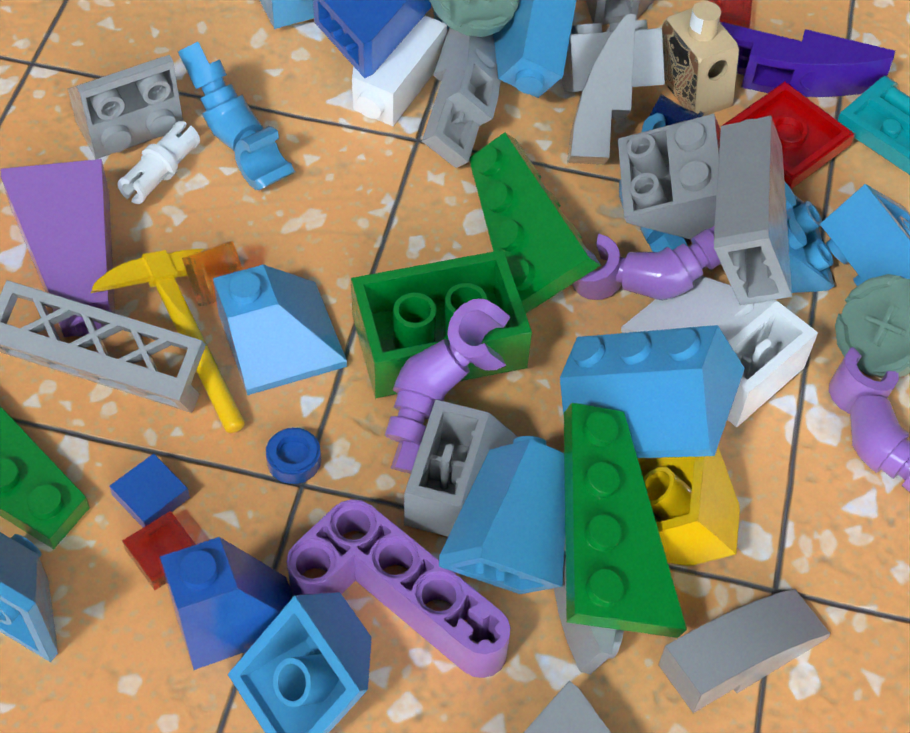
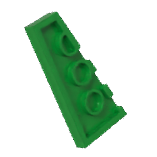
(33, 489)

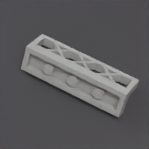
(99, 367)

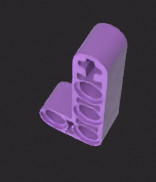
(405, 593)

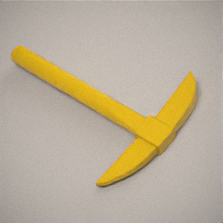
(161, 272)

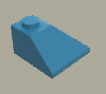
(276, 327)
(26, 597)
(306, 666)

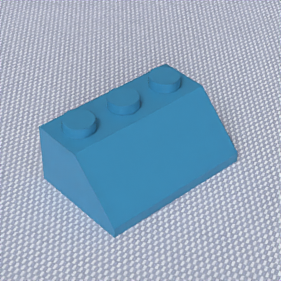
(870, 235)
(665, 381)

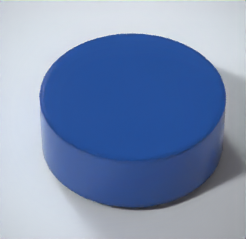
(293, 455)

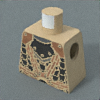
(700, 59)

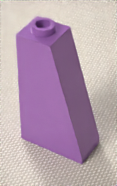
(66, 230)

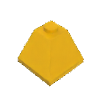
(693, 507)

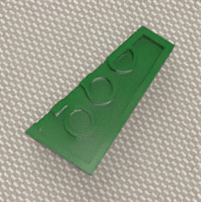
(527, 223)
(611, 536)

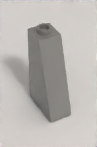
(752, 212)

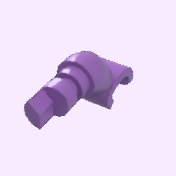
(650, 274)
(437, 371)
(874, 426)

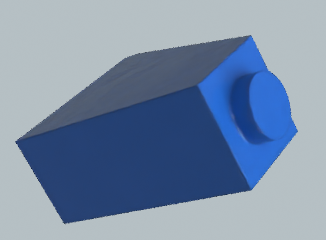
(368, 28)
(222, 598)

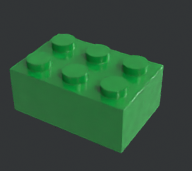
(412, 306)

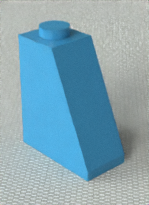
(535, 45)
(513, 520)

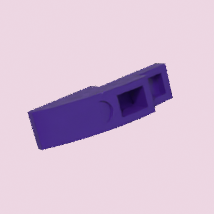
(814, 67)

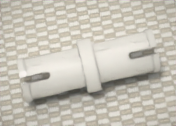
(158, 162)

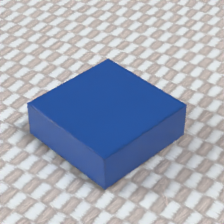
(149, 491)

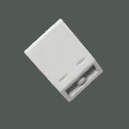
(763, 335)

